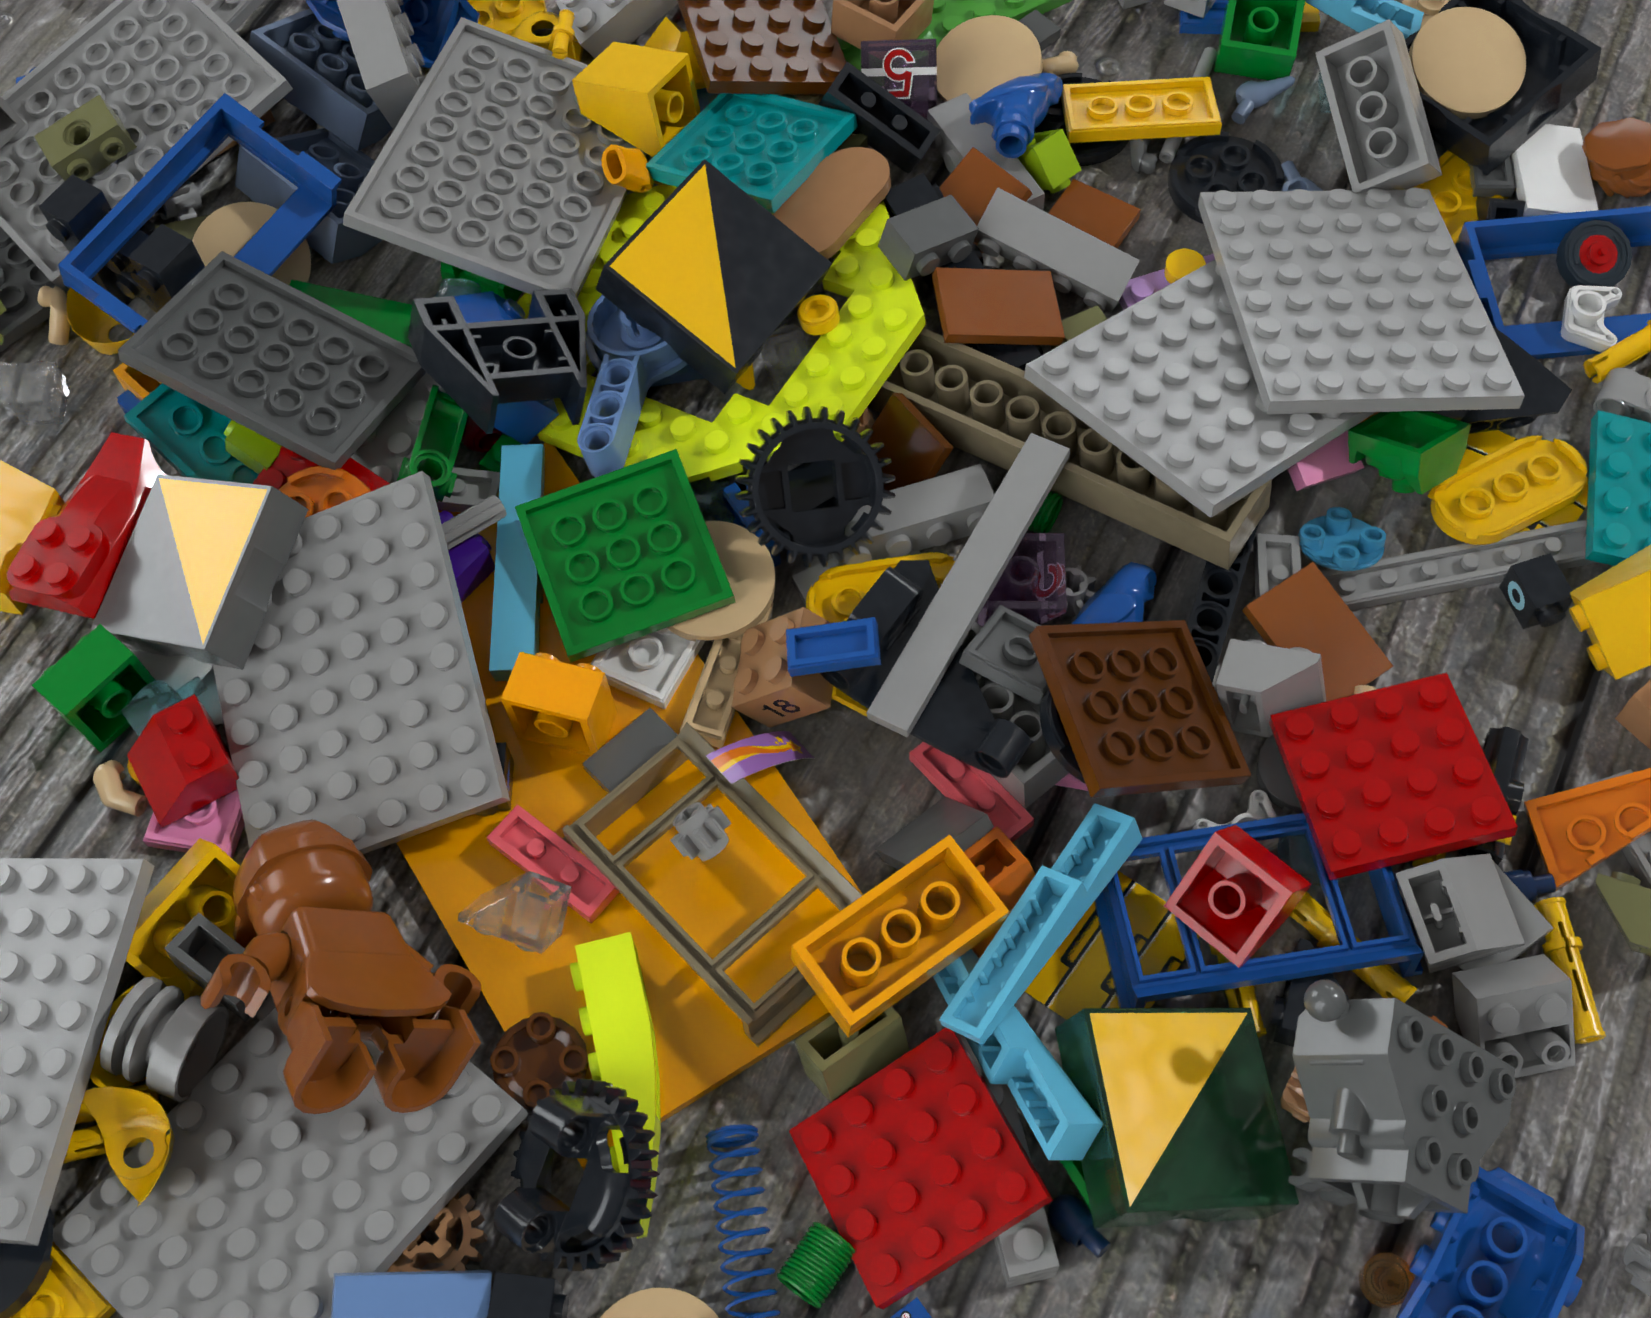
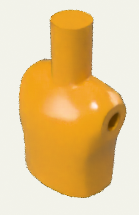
(627, 168)

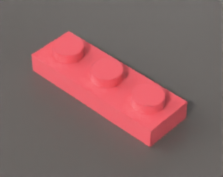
(973, 789)
(542, 851)

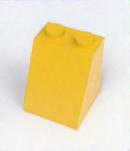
(639, 94)
(1617, 615)

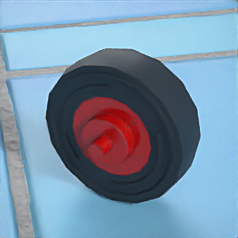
(1594, 255)

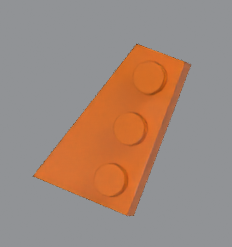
(1590, 823)

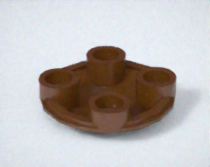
(537, 1057)

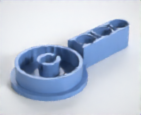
(626, 368)

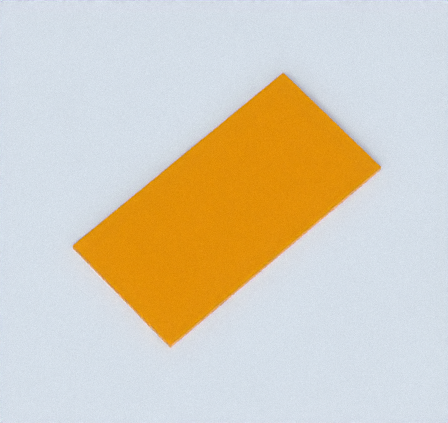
(712, 899)

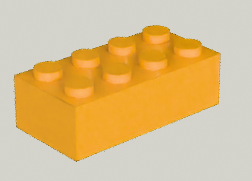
(898, 935)

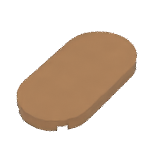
(837, 198)

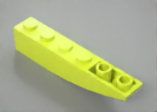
(621, 1033)

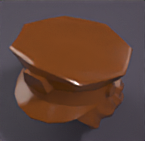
(1620, 156)

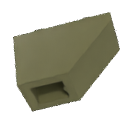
(1629, 908)

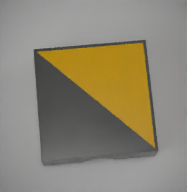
(201, 569)

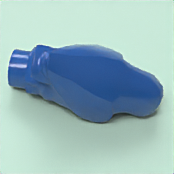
(1016, 110)
(1121, 597)

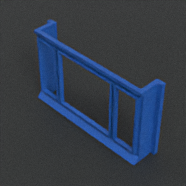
(1135, 989)

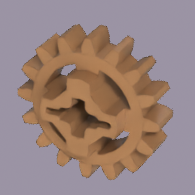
(446, 1226)

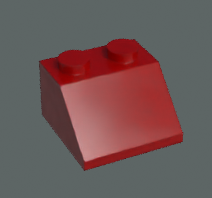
(182, 761)
(1236, 894)

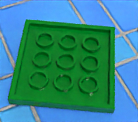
(624, 555)

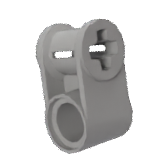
(1625, 394)

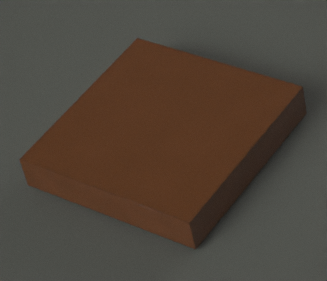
(909, 441)

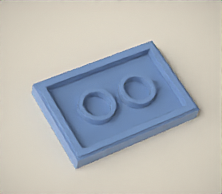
(412, 1294)

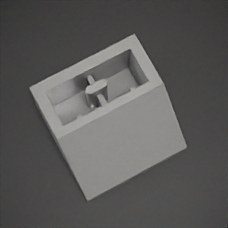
(1266, 681)
(1458, 910)
(1518, 1013)

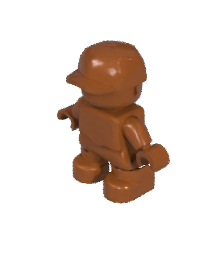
(341, 977)

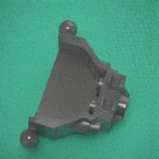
(1393, 1106)

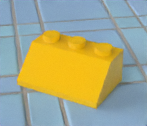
(22, 505)
(195, 885)

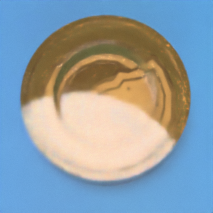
(1385, 1280)

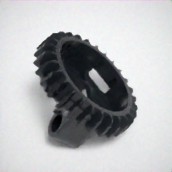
(855, 479)
(606, 1202)

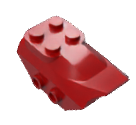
(75, 555)

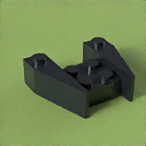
(144, 267)
(504, 358)

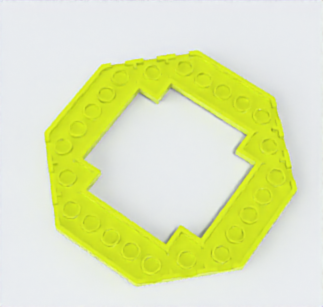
(837, 373)

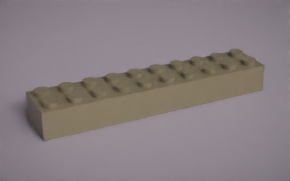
(994, 409)

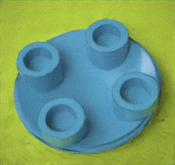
(1342, 541)

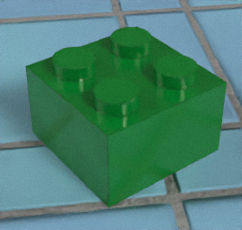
(1259, 38)
(94, 686)

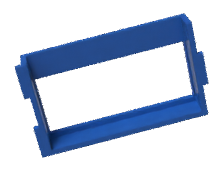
(1542, 236)
(264, 251)

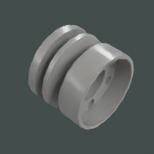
(163, 1039)

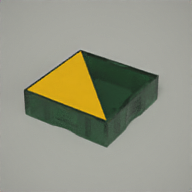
(1181, 1115)

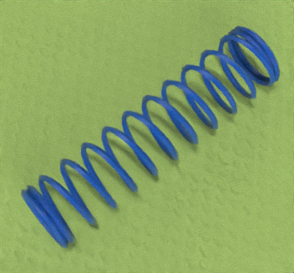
(717, 1139)

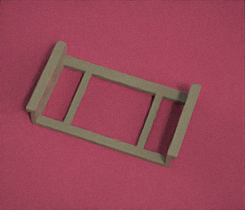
(793, 990)

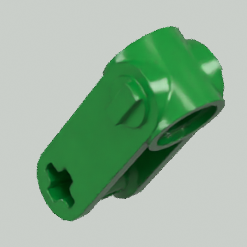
(437, 443)

